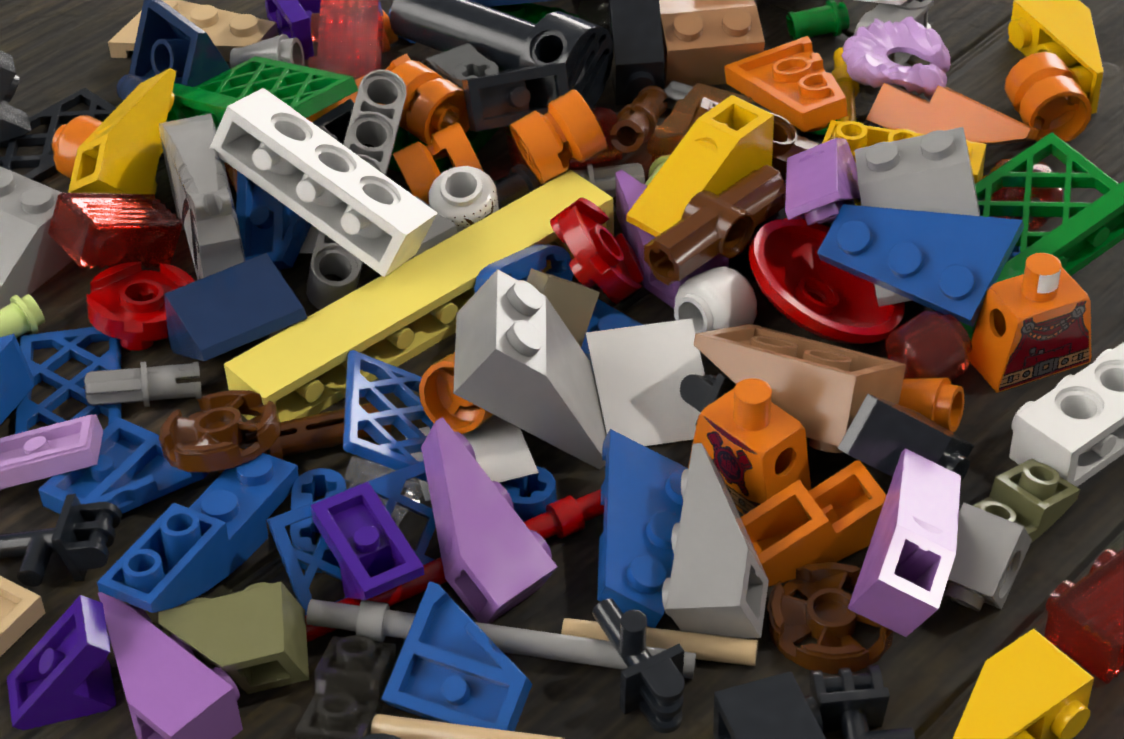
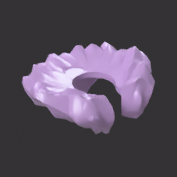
(870, 46)

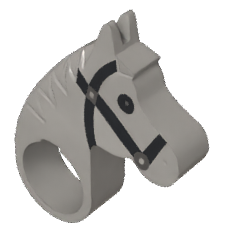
(201, 194)

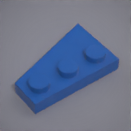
(923, 255)
(640, 509)

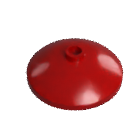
(814, 292)

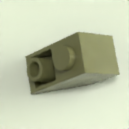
(248, 634)

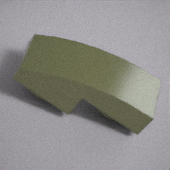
(1030, 497)

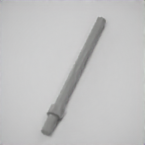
(378, 621)

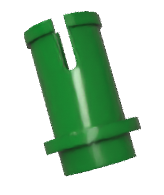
(818, 20)

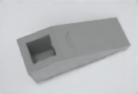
(715, 572)

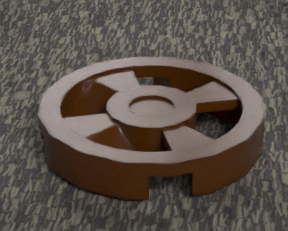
(212, 436)
(824, 617)

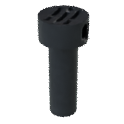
(511, 40)

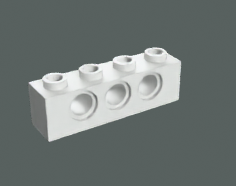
(322, 181)
(1077, 423)

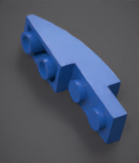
(201, 544)

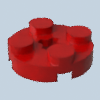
(598, 254)
(132, 302)

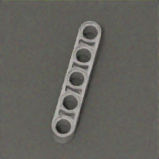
(370, 125)

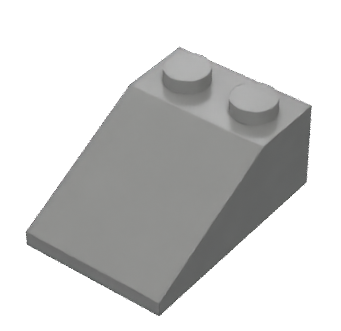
(917, 175)
(26, 249)
(528, 367)

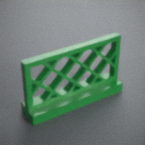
(298, 86)
(1077, 240)

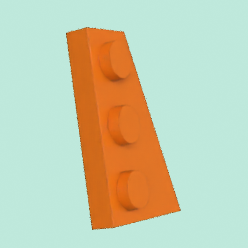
(790, 84)

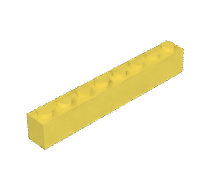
(404, 311)

